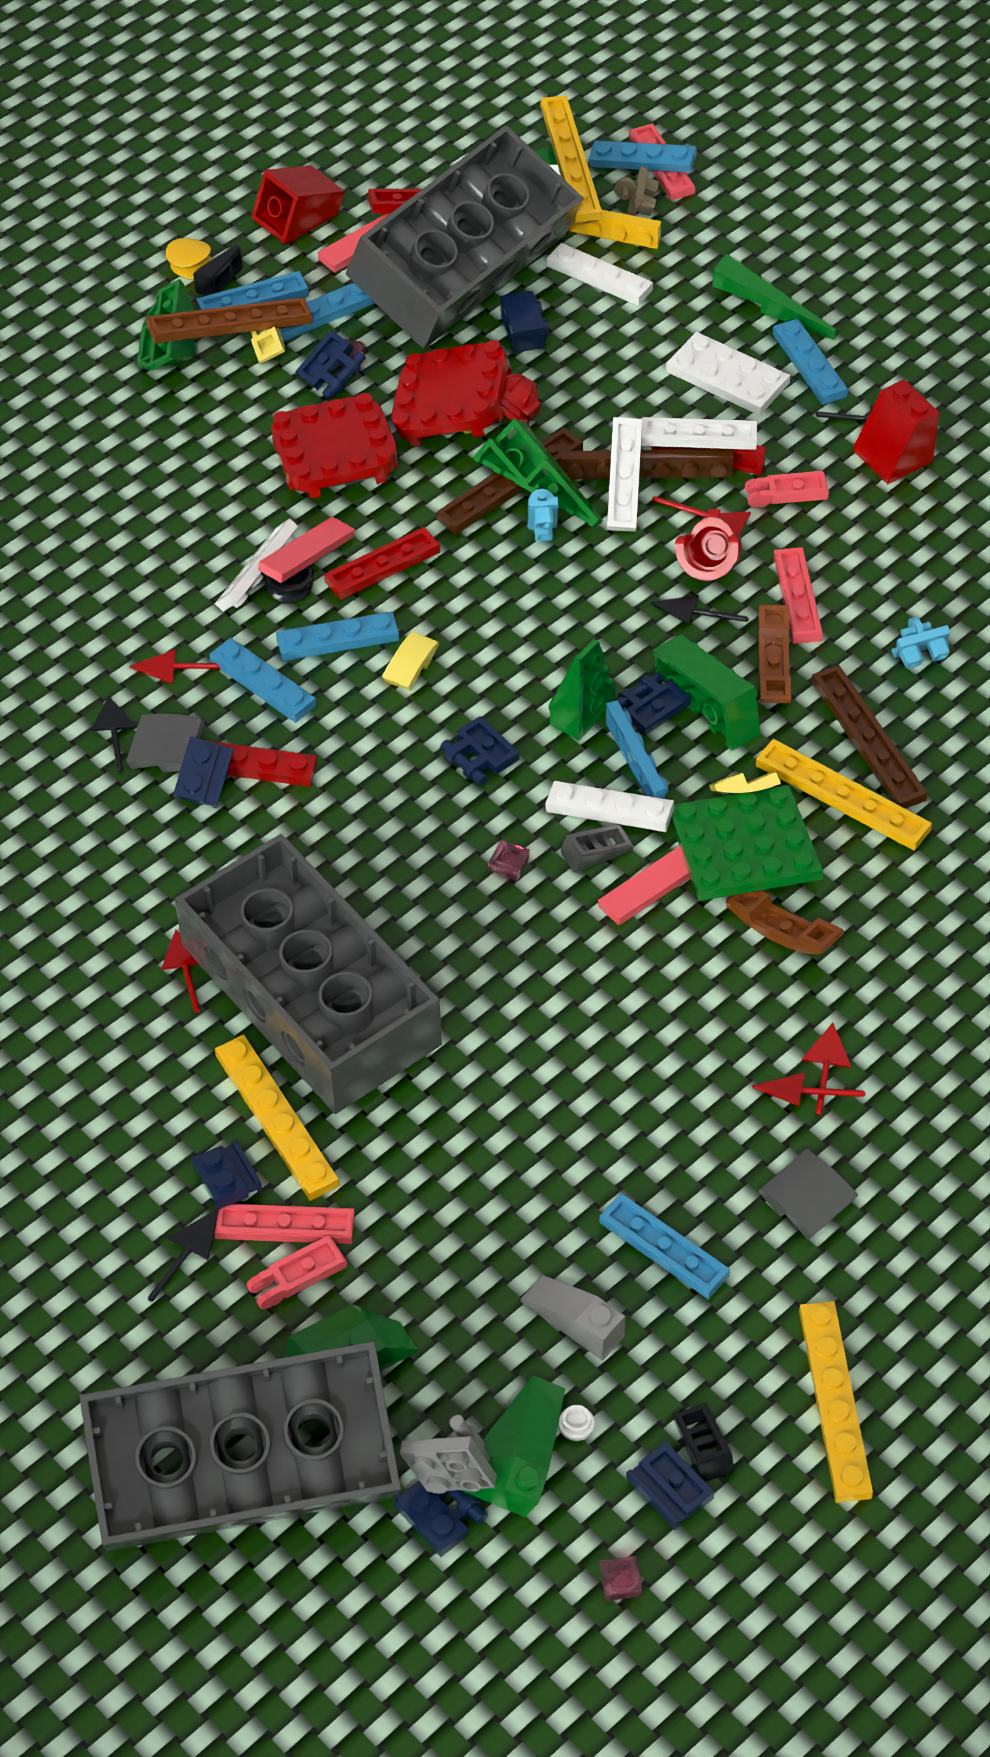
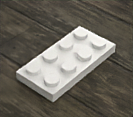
(728, 373)

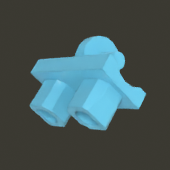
(542, 514)
(919, 638)

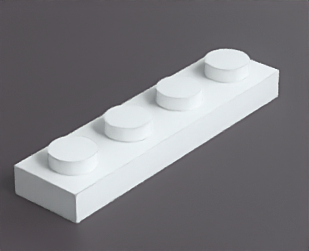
(599, 274)
(699, 433)
(624, 474)
(250, 575)
(610, 806)

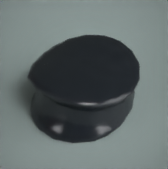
(293, 588)

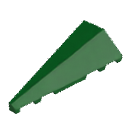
(739, 279)
(529, 464)

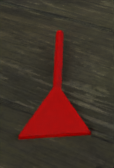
(735, 520)

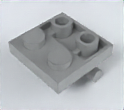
(451, 1462)

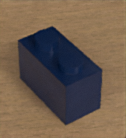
(523, 321)

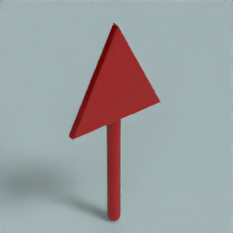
(163, 666)
(179, 957)
(829, 1052)
(792, 1087)

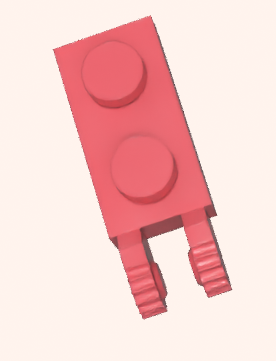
(787, 488)
(297, 1272)

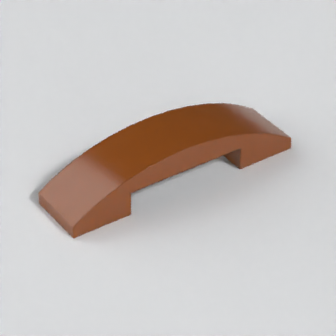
(774, 654)
(782, 926)

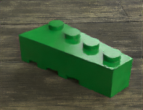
(714, 689)

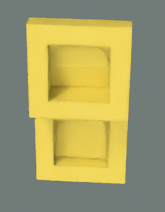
(267, 343)
(409, 660)
(737, 783)

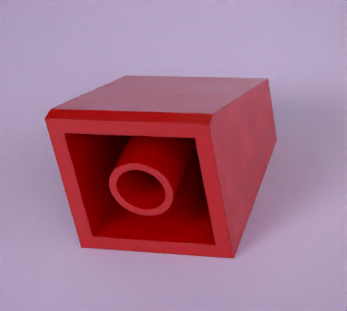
(295, 201)
(898, 433)

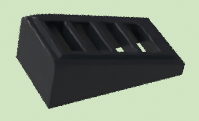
(218, 273)
(712, 1462)

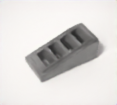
(580, 857)

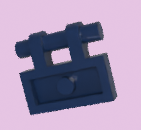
(325, 360)
(655, 708)
(486, 744)
(435, 1520)

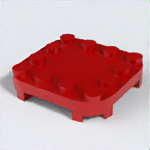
(450, 391)
(334, 443)

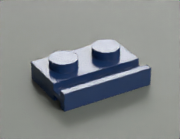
(203, 772)
(226, 1174)
(670, 1485)

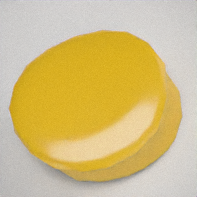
(187, 256)

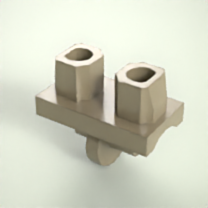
(639, 192)

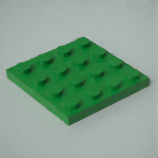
(745, 843)

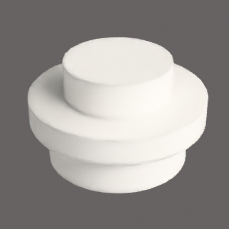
(576, 1423)

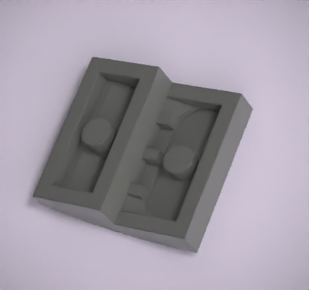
(163, 741)
(808, 1193)

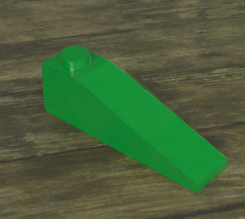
(583, 693)
(523, 1446)

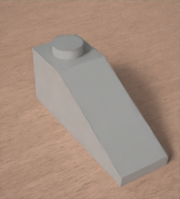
(577, 1315)

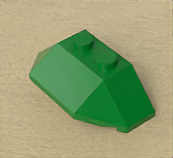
(168, 354)
(354, 1327)

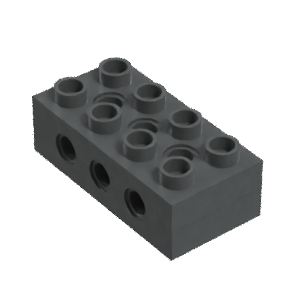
(463, 236)
(309, 972)
(209, 1408)

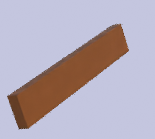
(228, 320)

